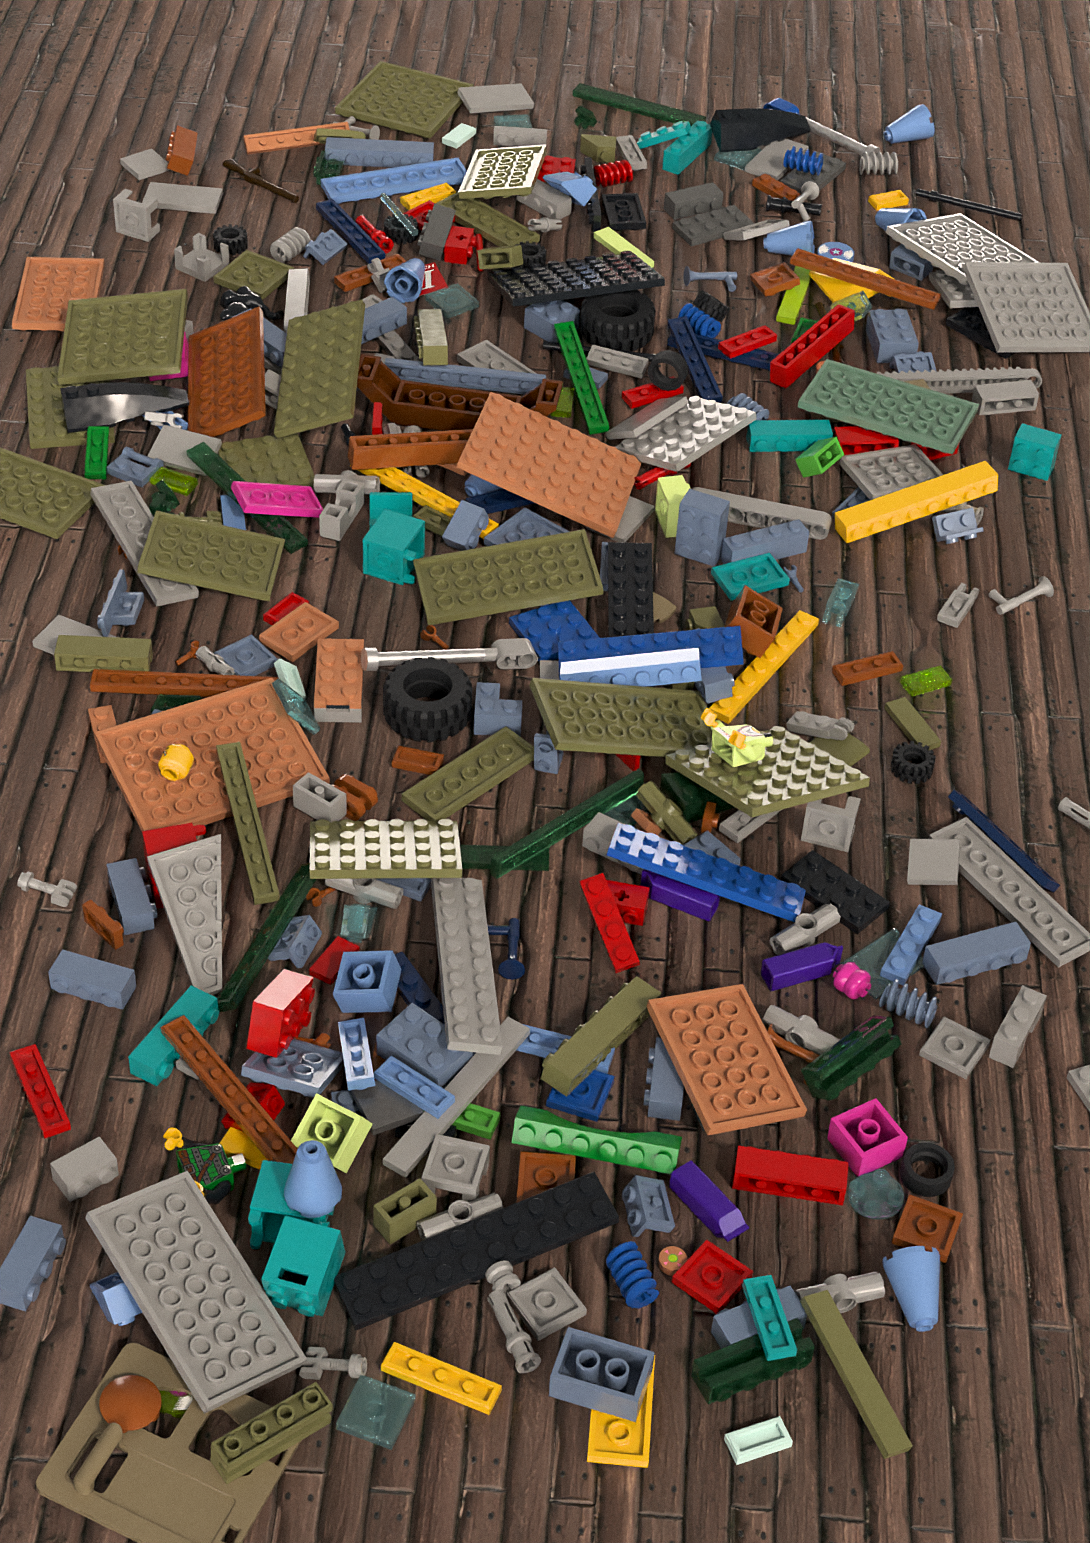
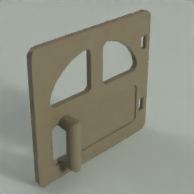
(162, 1486)

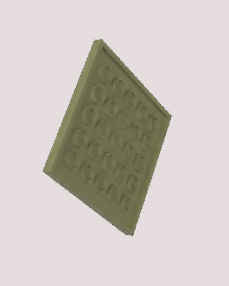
(403, 99)
(123, 337)
(786, 776)

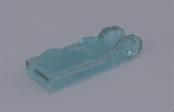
(840, 600)

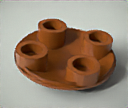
(130, 1402)

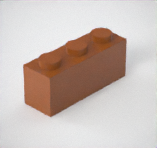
(181, 150)

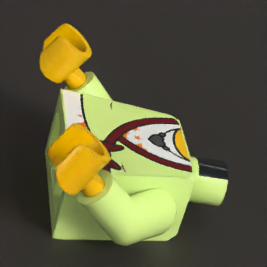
(736, 743)

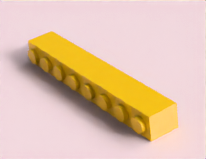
(916, 501)

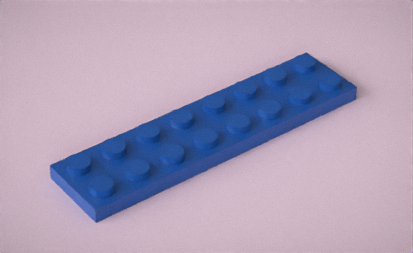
(716, 646)
(706, 872)

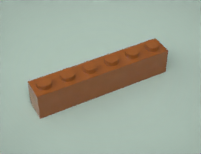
(407, 449)

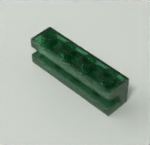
(850, 1058)
(745, 1366)

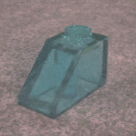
(357, 921)

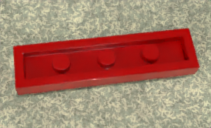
(609, 923)
(40, 1091)

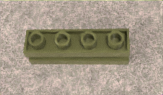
(107, 653)
(271, 1433)

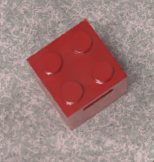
(165, 839)

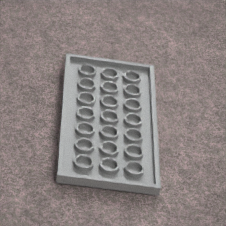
(196, 1291)

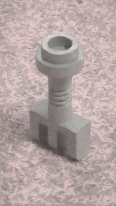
(60, 894)
(318, 1361)

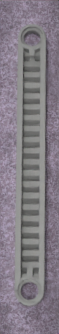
(964, 380)

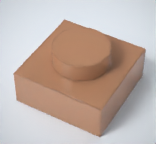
(645, 822)

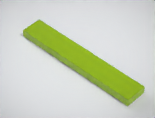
(794, 298)

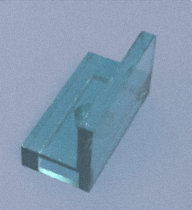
(857, 302)

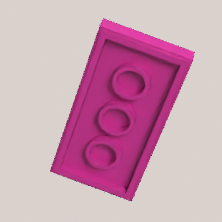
(277, 499)

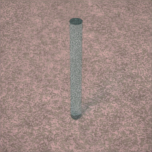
(401, 217)

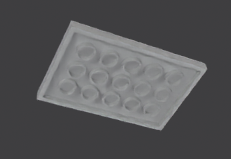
(687, 433)

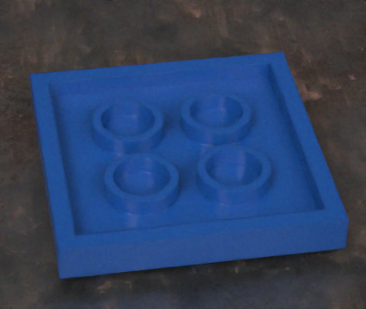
(551, 625)

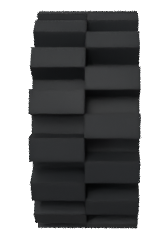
(397, 232)
(233, 237)
(533, 253)
(711, 305)
(911, 771)

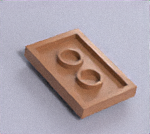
(298, 631)

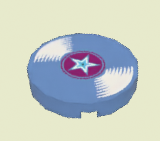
(836, 250)

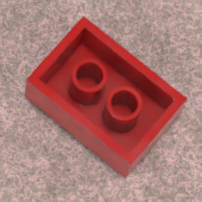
(280, 1013)

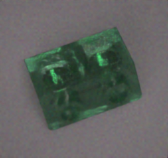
(327, 168)

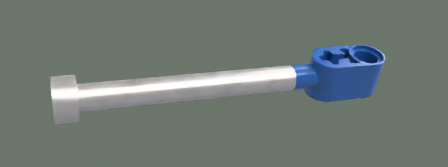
(823, 131)

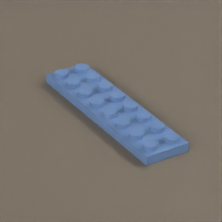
(393, 180)

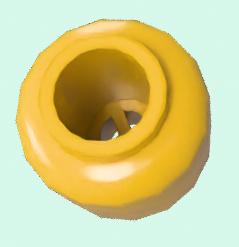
(176, 762)

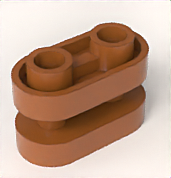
(358, 796)

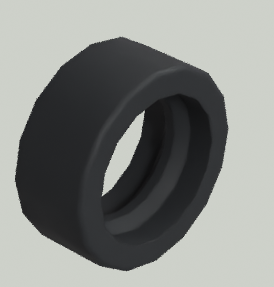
(673, 359)
(924, 1186)

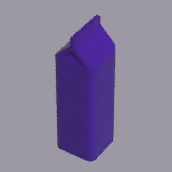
(680, 895)
(800, 965)
(707, 1201)

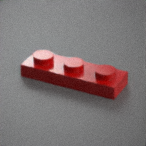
(747, 341)
(647, 394)

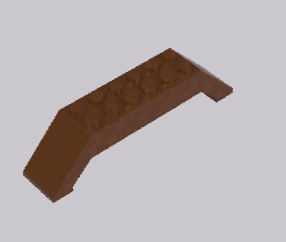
(440, 405)

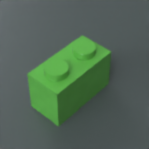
(819, 457)

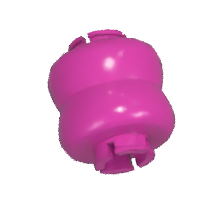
(852, 980)

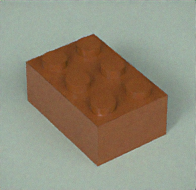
(757, 619)

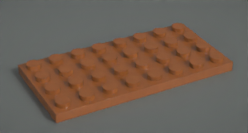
(227, 374)

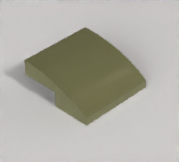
(848, 750)

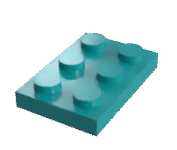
(757, 572)

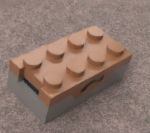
(339, 680)

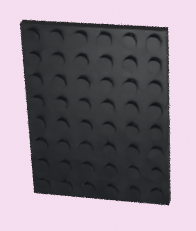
(574, 278)

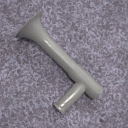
(373, 133)
(809, 191)
(1044, 587)

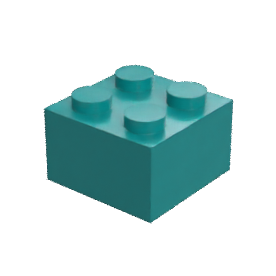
(1034, 452)

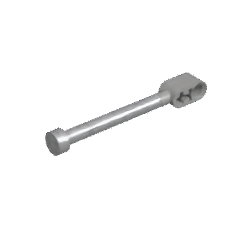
(506, 653)

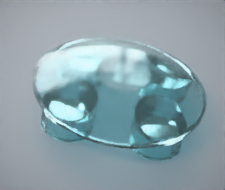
(876, 1195)

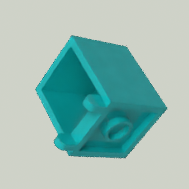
(393, 546)
(269, 1204)
(308, 1251)

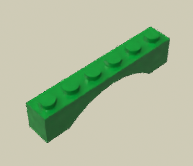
(641, 1150)

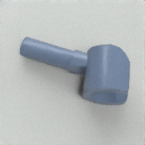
(792, 574)

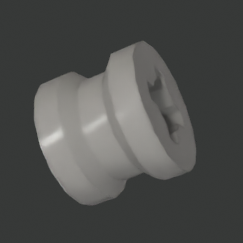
(502, 1276)

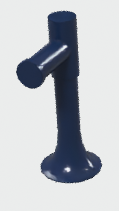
(511, 967)

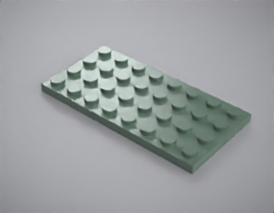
(888, 406)

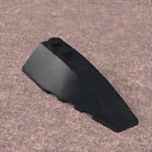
(754, 127)
(113, 402)

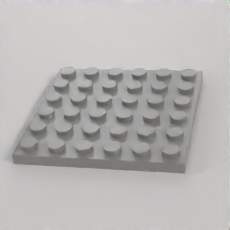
(953, 241)
(1030, 306)

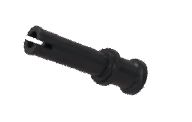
(784, 205)

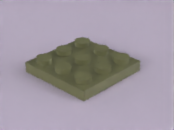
(254, 271)

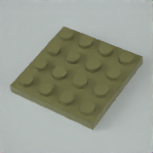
(269, 460)

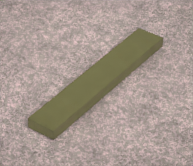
(856, 1374)

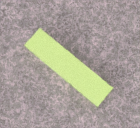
(617, 244)

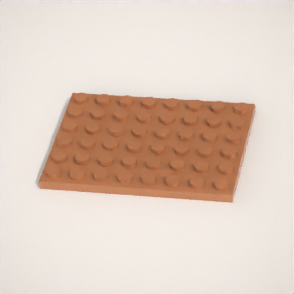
(550, 464)
(270, 740)

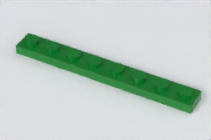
(581, 378)

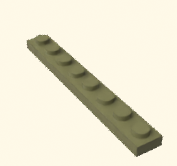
(247, 823)

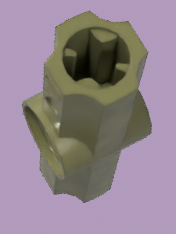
(665, 813)

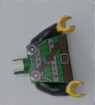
(206, 1165)

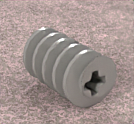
(878, 162)
(289, 244)

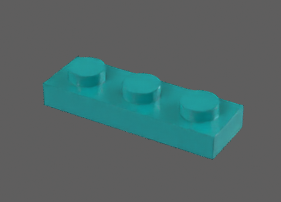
(663, 134)
(769, 1317)

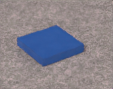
(586, 1099)

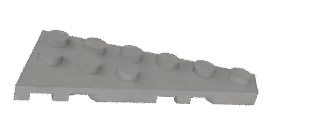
(192, 899)

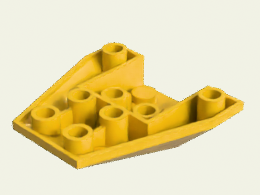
(838, 289)

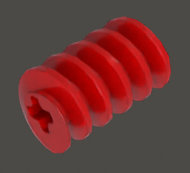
(613, 173)

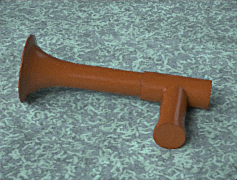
(790, 1047)

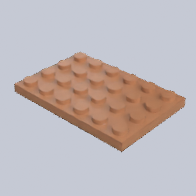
(49, 286)
(725, 1059)

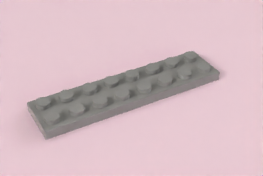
(130, 524)
(1016, 894)

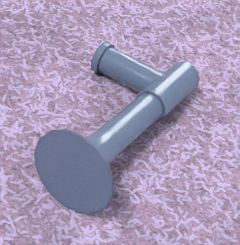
(727, 276)

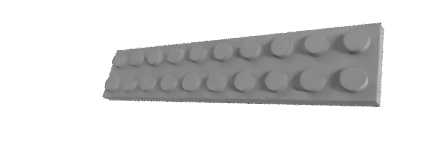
(465, 966)

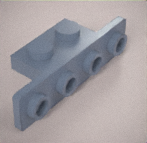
(121, 606)

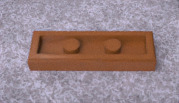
(867, 668)

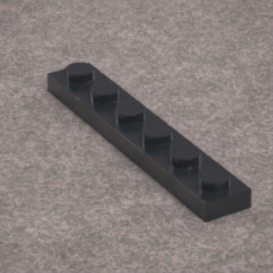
(593, 206)

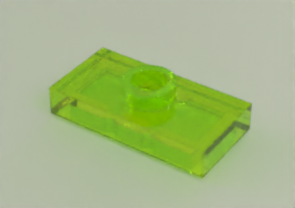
(926, 680)

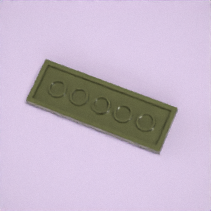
(489, 222)
(469, 775)

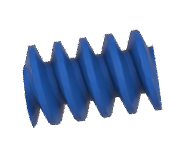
(803, 161)
(700, 322)
(631, 1275)

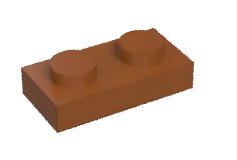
(102, 924)

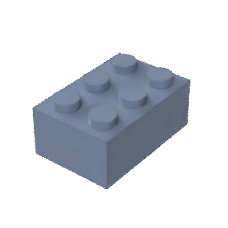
(890, 334)
(701, 527)
(421, 1044)
(601, 1374)

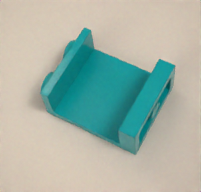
(394, 501)

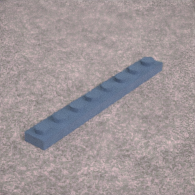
(465, 376)

